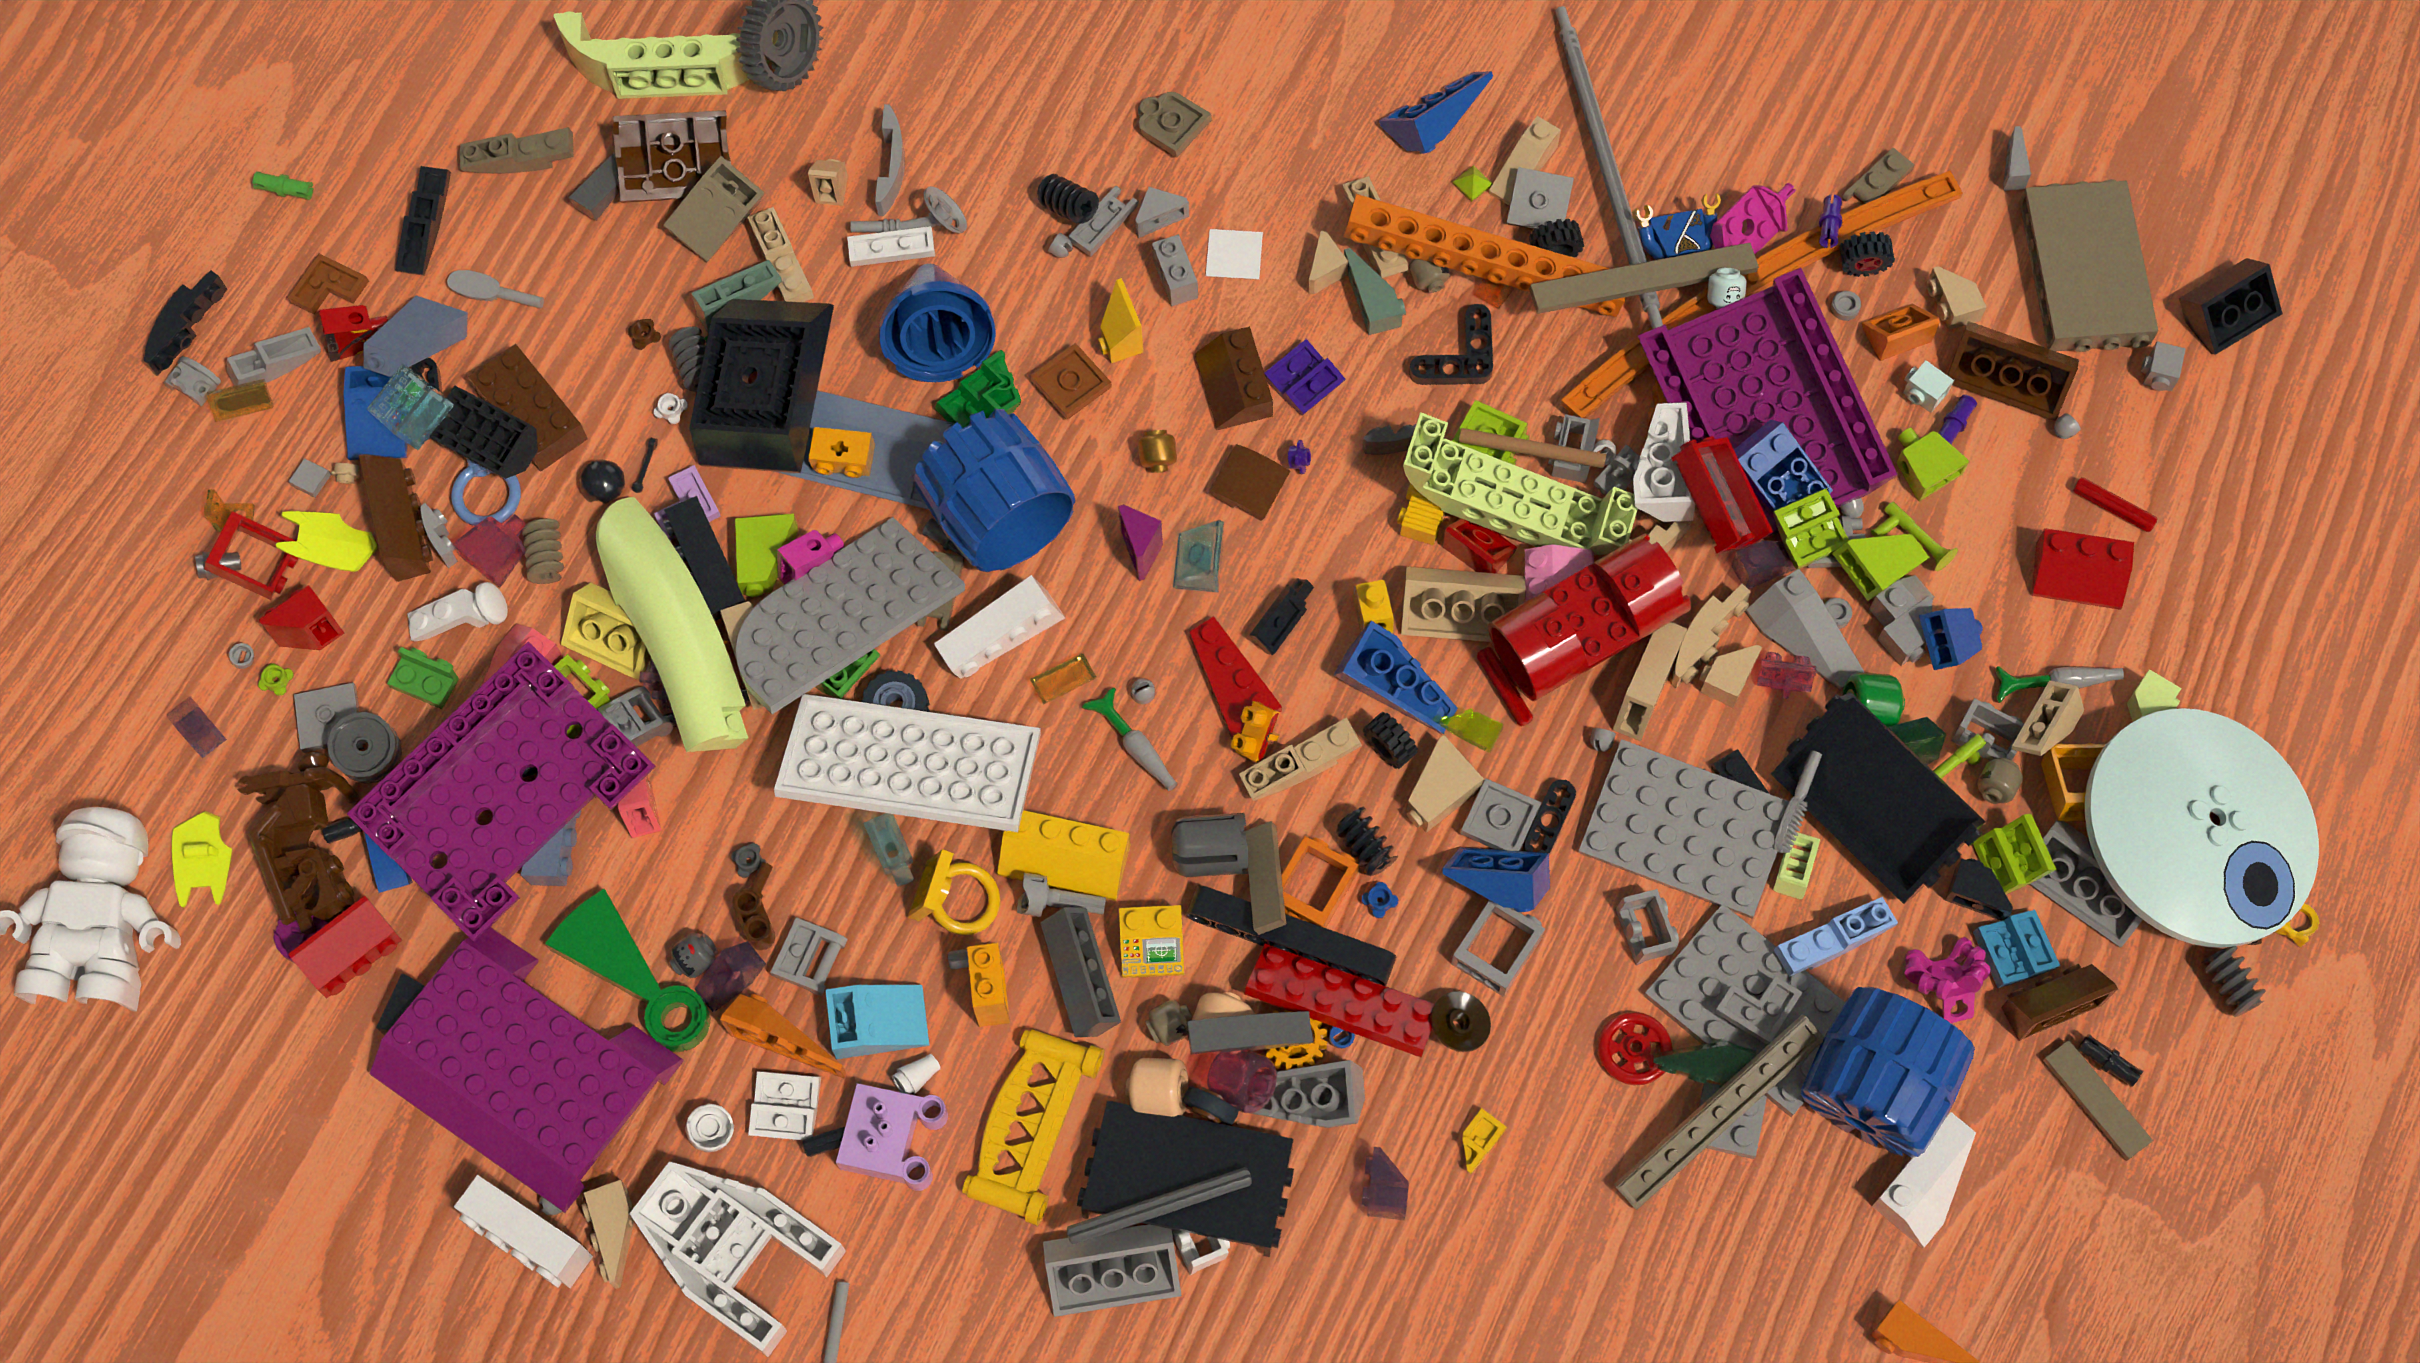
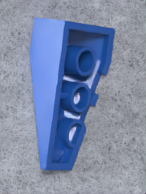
(1431, 121)
(1388, 673)

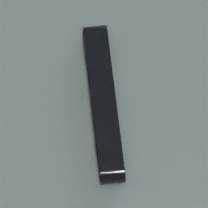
(1297, 936)

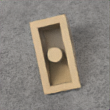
(828, 181)
(1729, 674)

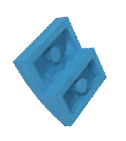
(2016, 948)

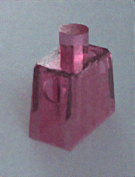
(493, 548)

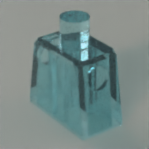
(886, 837)

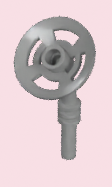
(940, 214)

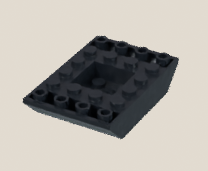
(770, 419)

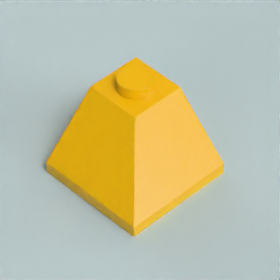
(1120, 326)

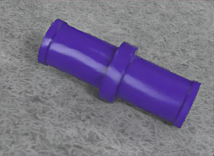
(1830, 221)
(1957, 419)

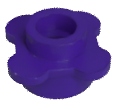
(1299, 457)

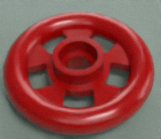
(1608, 1047)

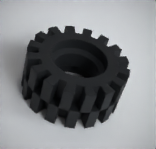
(1559, 237)
(1390, 740)

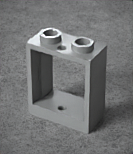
(1482, 970)

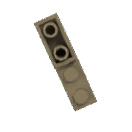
(516, 155)

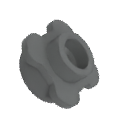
(745, 852)

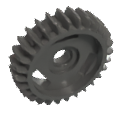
(794, 49)

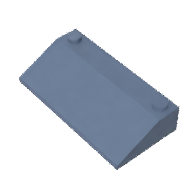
(898, 440)

